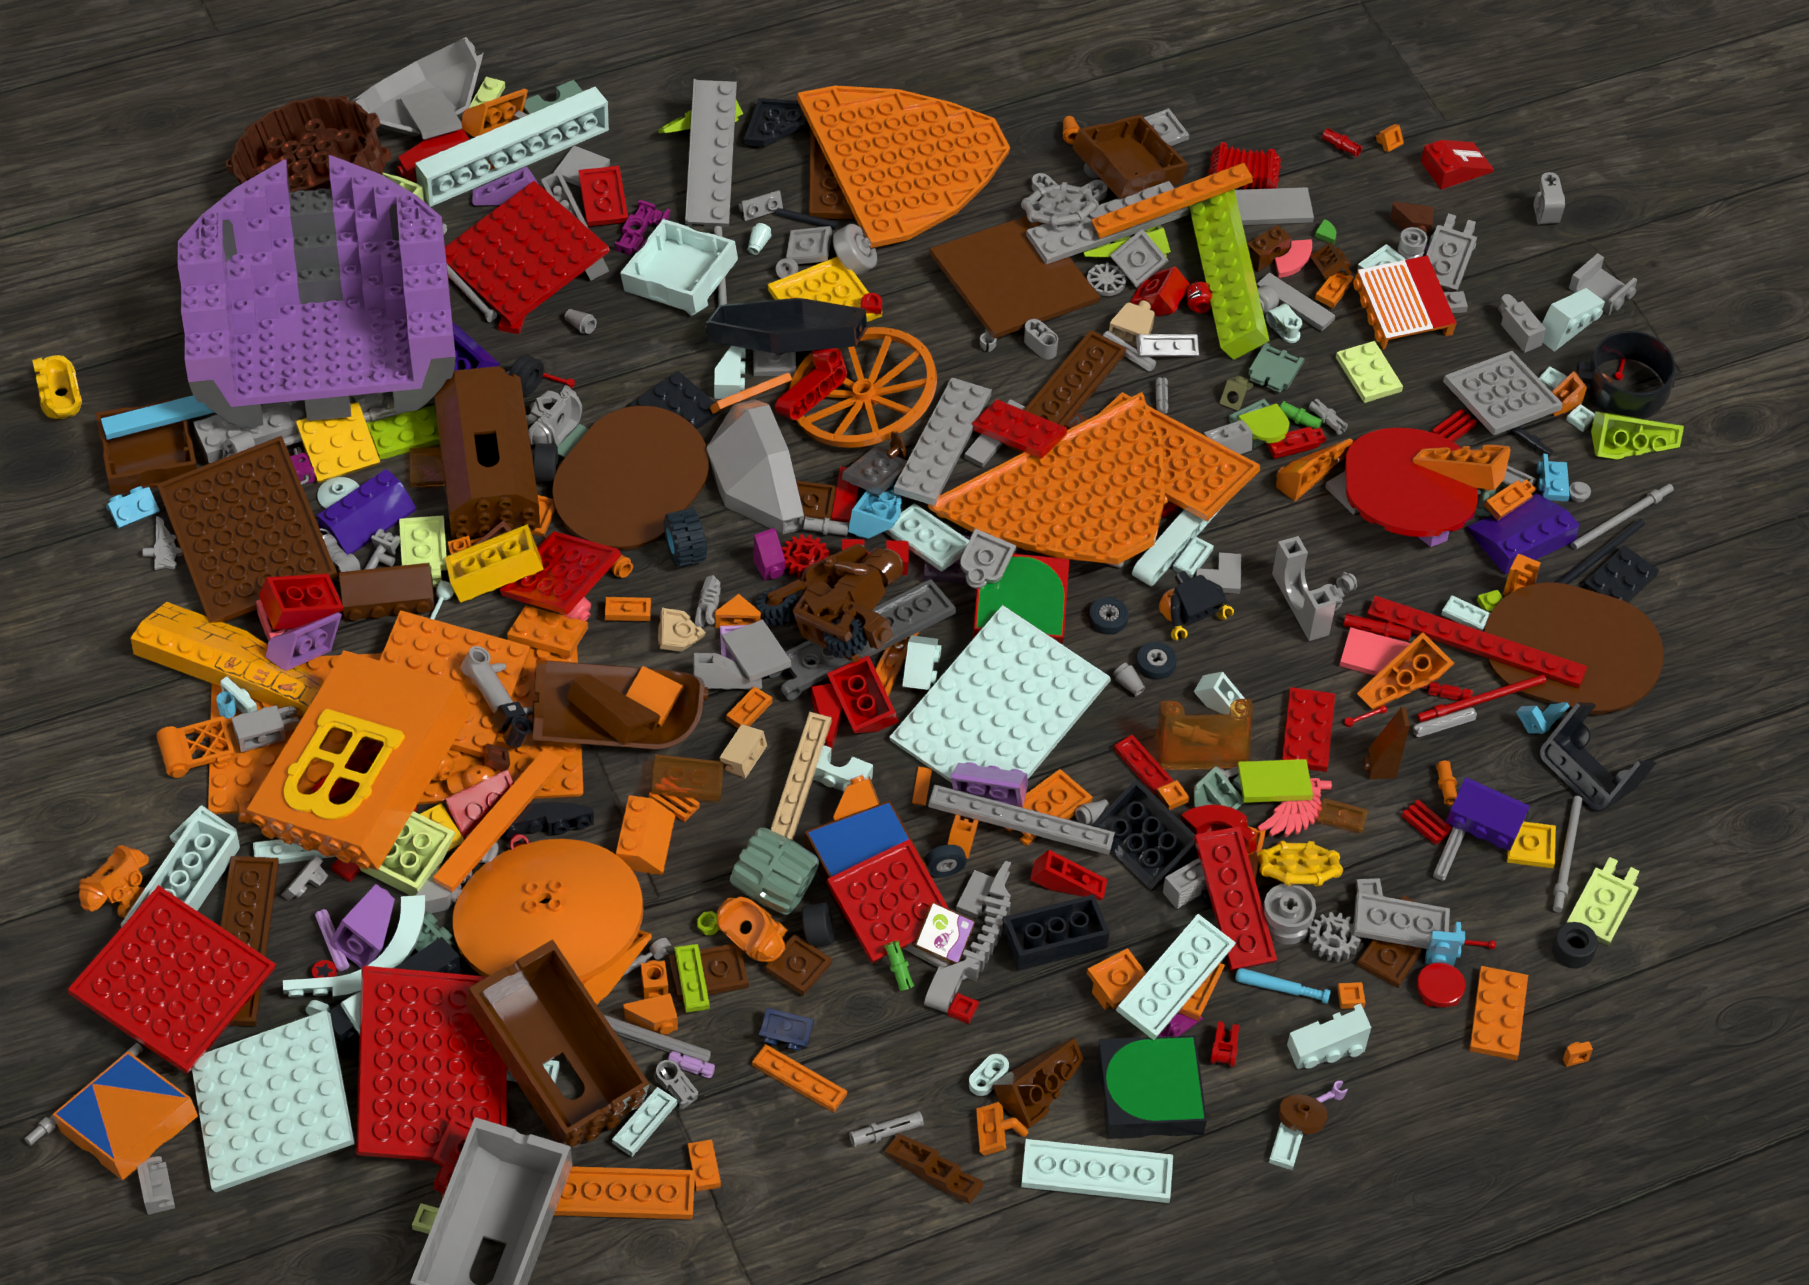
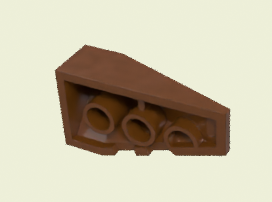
(1387, 749)
(1034, 1085)

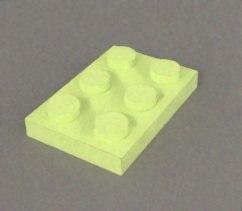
(1369, 371)

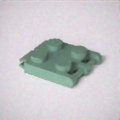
(1274, 368)

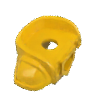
(54, 374)

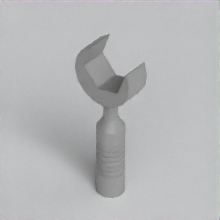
(656, 950)

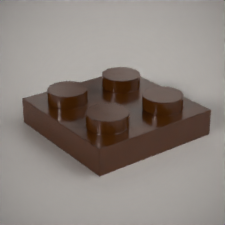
(799, 965)

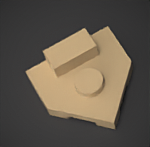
(677, 630)

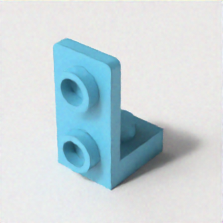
(1540, 722)

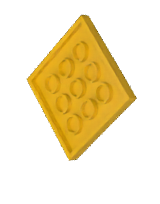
(824, 283)

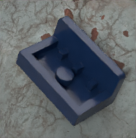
(786, 1028)

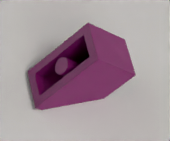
(768, 555)

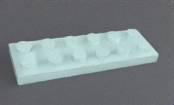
(1175, 977)
(1097, 1170)

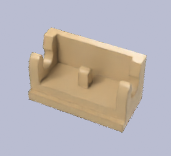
(744, 750)

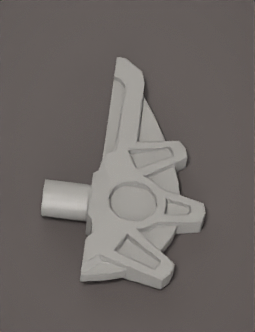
(164, 549)

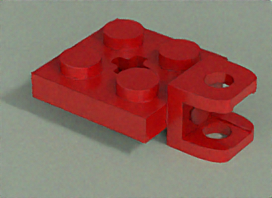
(448, 1152)

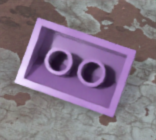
(303, 642)
(991, 783)

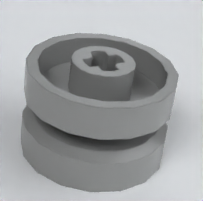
(1289, 913)

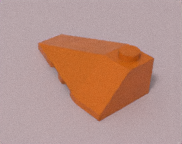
(1476, 467)

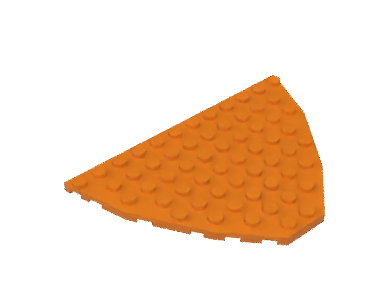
(1084, 500)

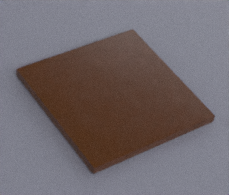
(1008, 280)

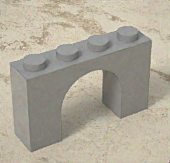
(1311, 608)

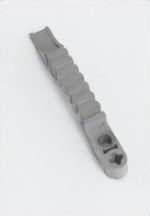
(948, 979)

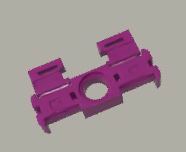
(634, 238)

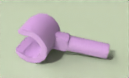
(1334, 1093)

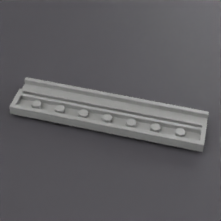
(711, 153)

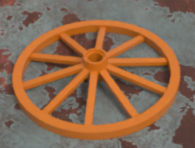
(867, 393)

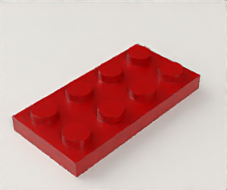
(1019, 428)
(1309, 727)

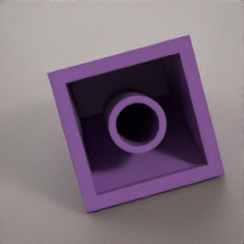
(365, 927)

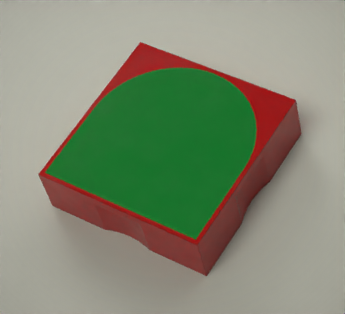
(1031, 589)

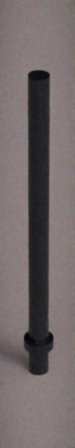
(1602, 552)

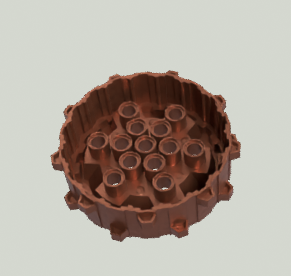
(306, 136)

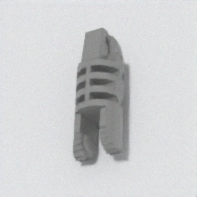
(708, 602)

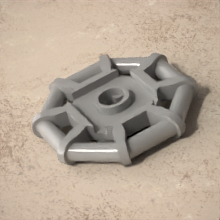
(1059, 204)

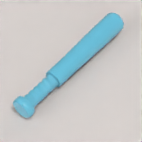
(1273, 983)

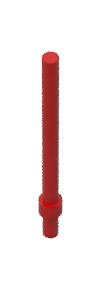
(1441, 710)

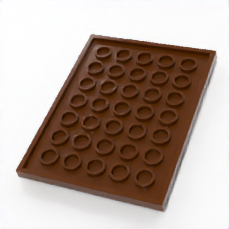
(244, 524)

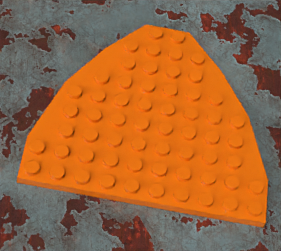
(902, 155)

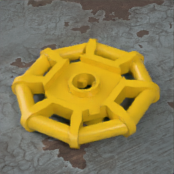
(1299, 863)

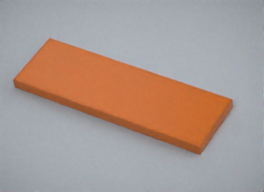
(922, 786)

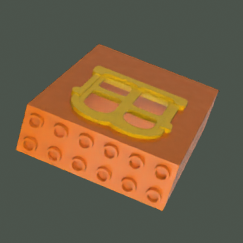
(375, 701)

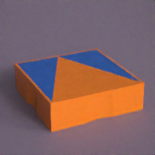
(125, 1115)

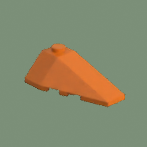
(1305, 472)
(1411, 669)
(602, 984)

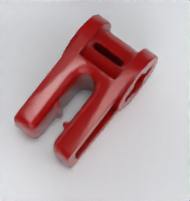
(1225, 1051)

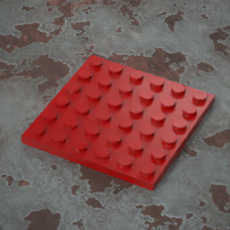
(523, 252)
(172, 979)

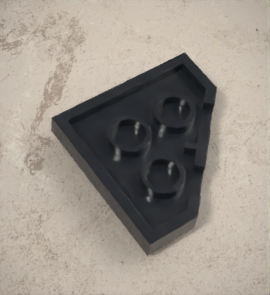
(773, 121)

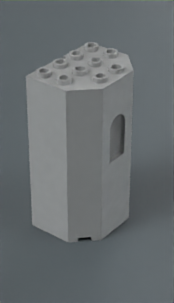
(498, 1191)

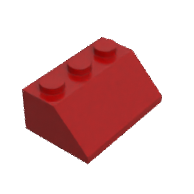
(863, 696)

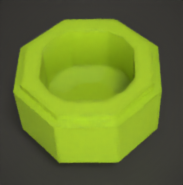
(708, 923)

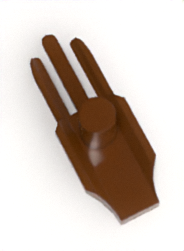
(897, 446)

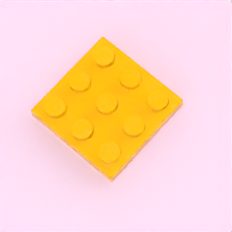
(338, 445)

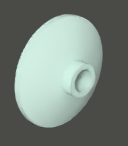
(334, 490)

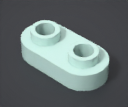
(986, 1075)

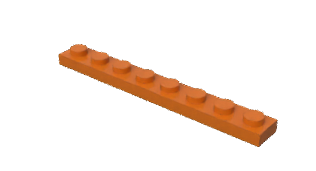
(1171, 200)

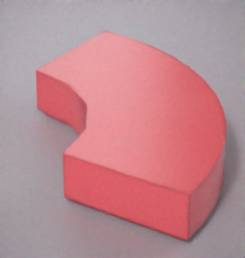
(1295, 259)

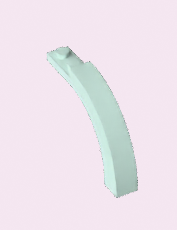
(397, 952)

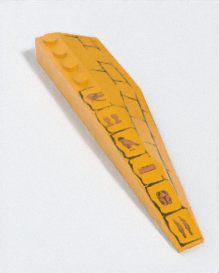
(219, 650)

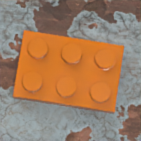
(547, 631)

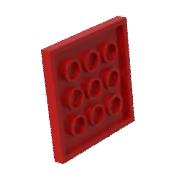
(568, 574)
(886, 898)

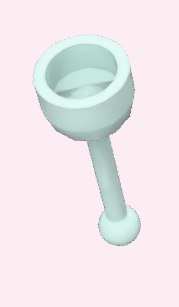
(444, 592)

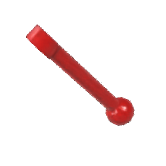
(1619, 376)
(569, 382)
(1349, 721)
(1490, 944)

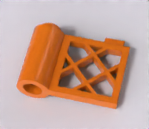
(176, 752)

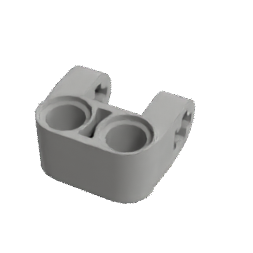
(1550, 201)

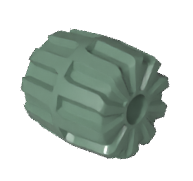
(774, 871)

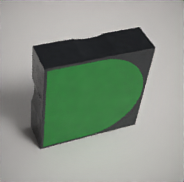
(1151, 1087)

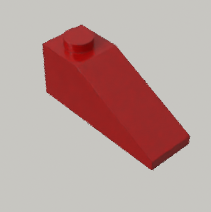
(827, 703)
(1067, 876)

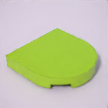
(1267, 423)

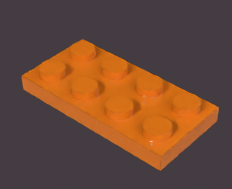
(1498, 1013)

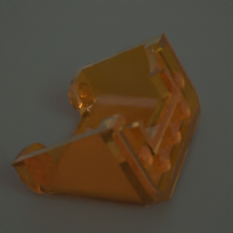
(1203, 739)

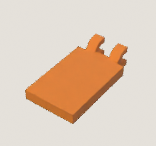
(1056, 797)

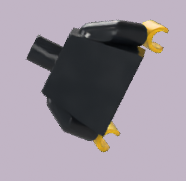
(1194, 601)

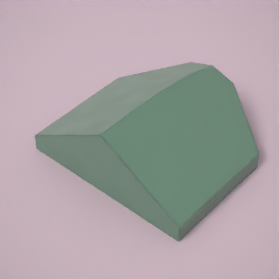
(1216, 790)

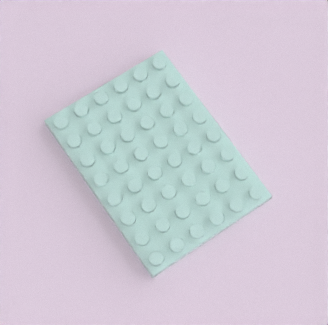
(1001, 701)

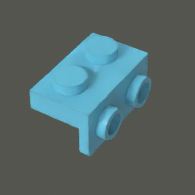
(132, 507)
(1445, 946)

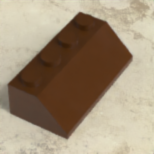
(386, 591)

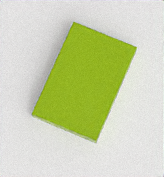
(1275, 780)

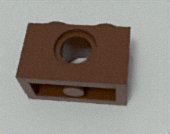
(1267, 247)

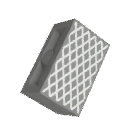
(1185, 884)

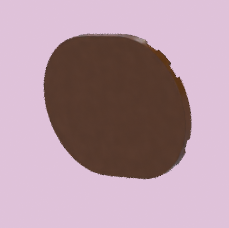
(629, 476)
(1586, 628)

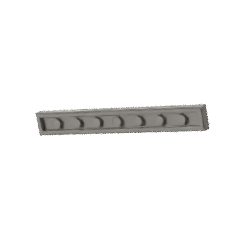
(1021, 819)

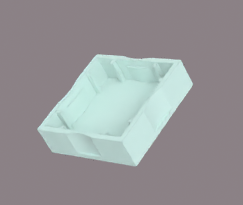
(679, 266)

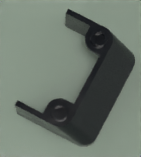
(1580, 770)

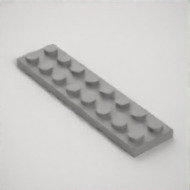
(1076, 237)
(942, 441)

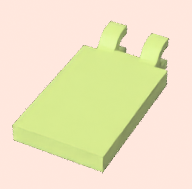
(424, 543)
(1605, 901)

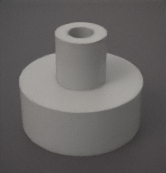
(786, 267)

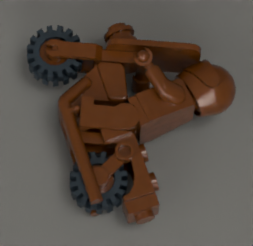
(838, 600)

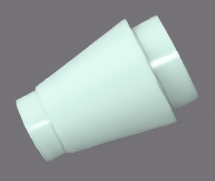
(759, 237)

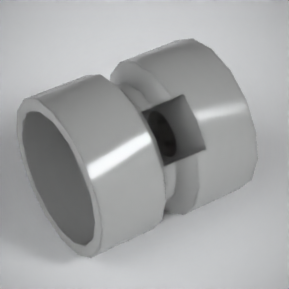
(1412, 243)

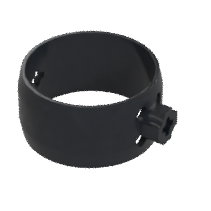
(1632, 346)

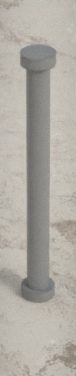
(490, 315)

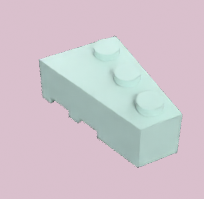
(1570, 317)
(1330, 1041)

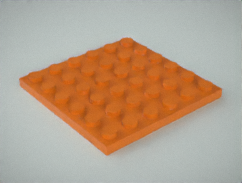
(439, 651)

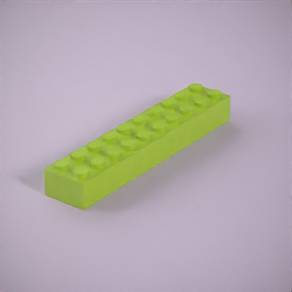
(1229, 274)

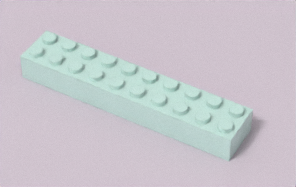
(512, 146)

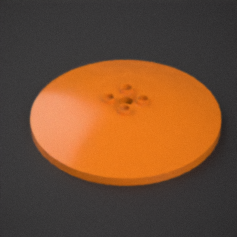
(589, 916)

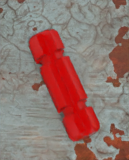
(1449, 691)

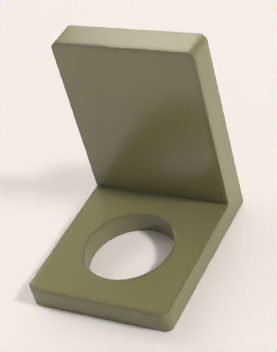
(1240, 386)

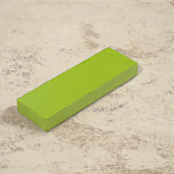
(692, 978)

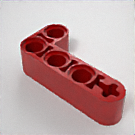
(814, 387)

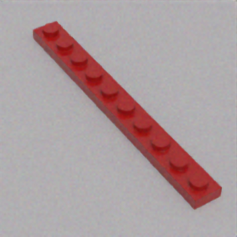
(1478, 642)

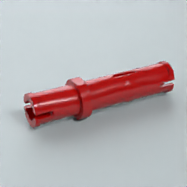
(1378, 627)

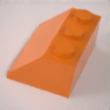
(493, 113)
(645, 835)

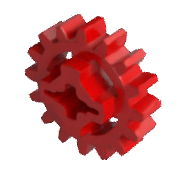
(804, 553)

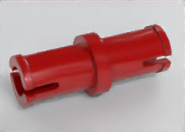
(1342, 142)

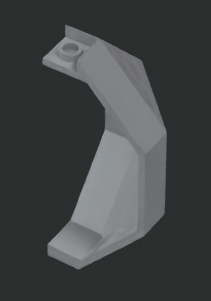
(450, 68)
(755, 468)

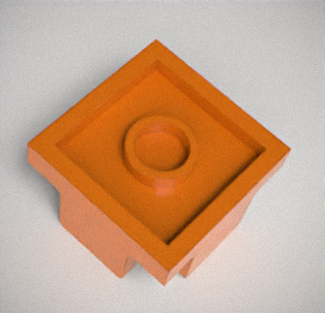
(1115, 978)

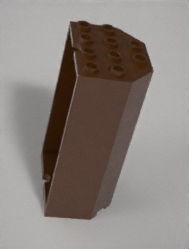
(477, 495)
(543, 1012)

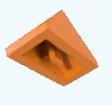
(1570, 393)
(736, 612)

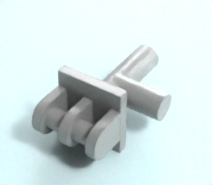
(382, 543)

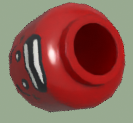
(1199, 297)

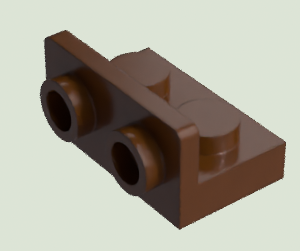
(1330, 260)

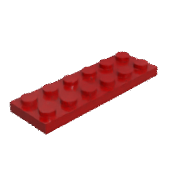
(1235, 897)

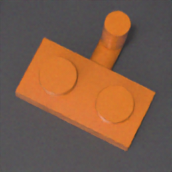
(993, 1126)

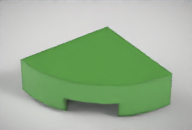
(1326, 232)

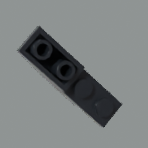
(553, 816)

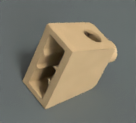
(1132, 321)

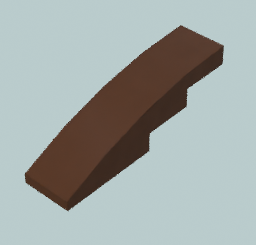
(932, 1168)

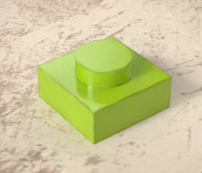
(1489, 600)

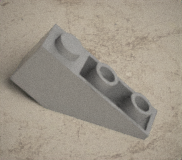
(721, 672)

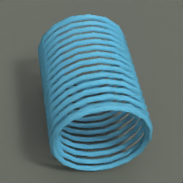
(227, 705)

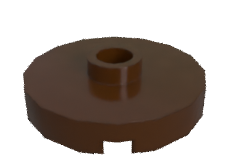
(1303, 1114)

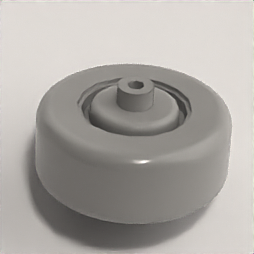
(854, 249)

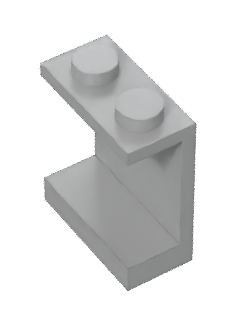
(1602, 284)

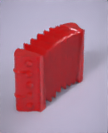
(1261, 166)

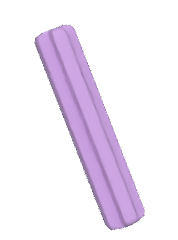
(328, 931)

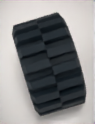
(685, 537)

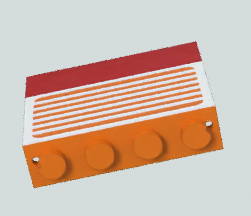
(1404, 299)

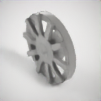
(1107, 279)

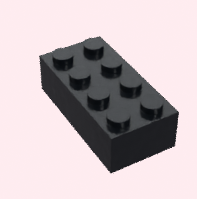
(1055, 932)

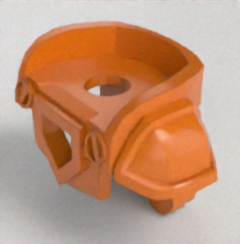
(118, 885)
(764, 940)

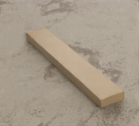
(801, 775)

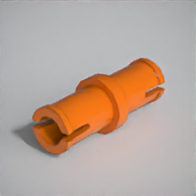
(1447, 782)

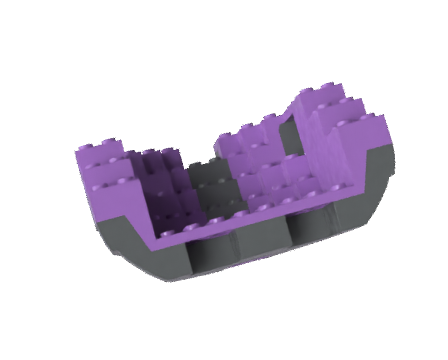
(315, 296)

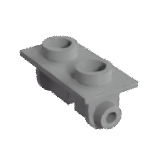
(761, 205)

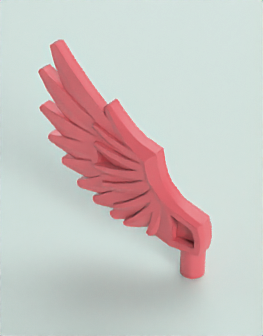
(1296, 813)

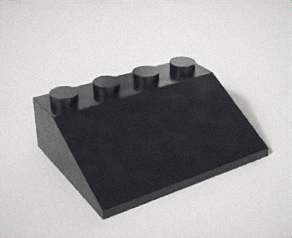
(1147, 835)

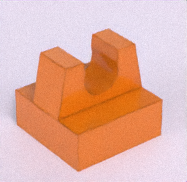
(1390, 137)

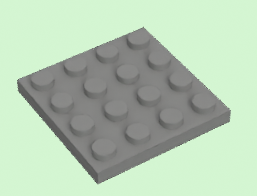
(1502, 392)

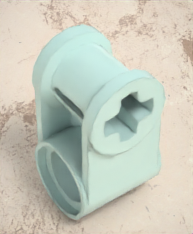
(1284, 322)

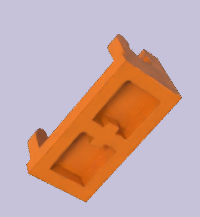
(1522, 573)

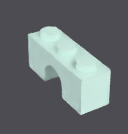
(840, 776)

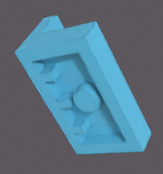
(1553, 479)

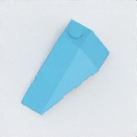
(875, 513)

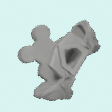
(557, 423)

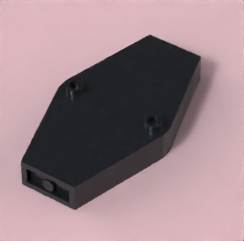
(787, 325)

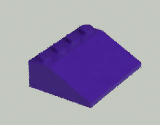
(1529, 530)

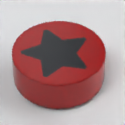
(324, 969)

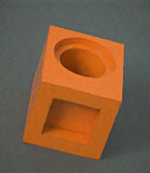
(656, 987)

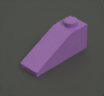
(503, 188)

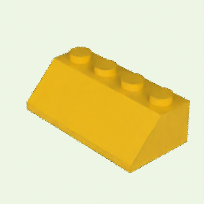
(493, 563)

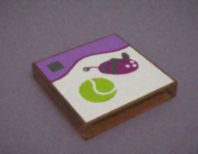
(944, 933)

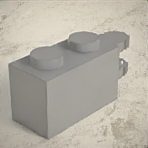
(1521, 323)
(264, 726)

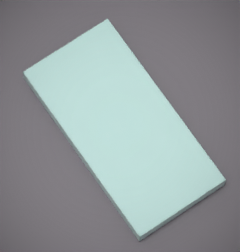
(928, 537)

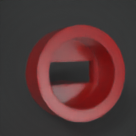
(516, 837)

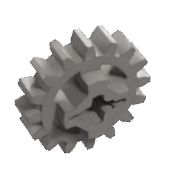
(1334, 937)

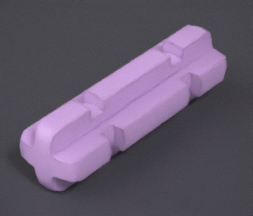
(692, 1064)

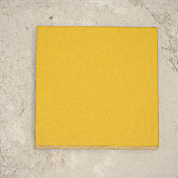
(1534, 846)

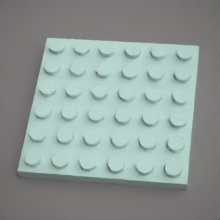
(271, 1101)

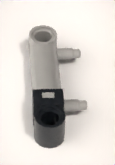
(507, 714)

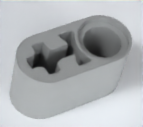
(1040, 339)

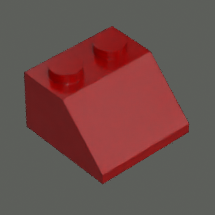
(1162, 291)

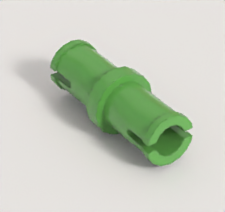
(1300, 416)
(899, 965)

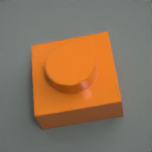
(1172, 795)
(1351, 995)
(1577, 1053)

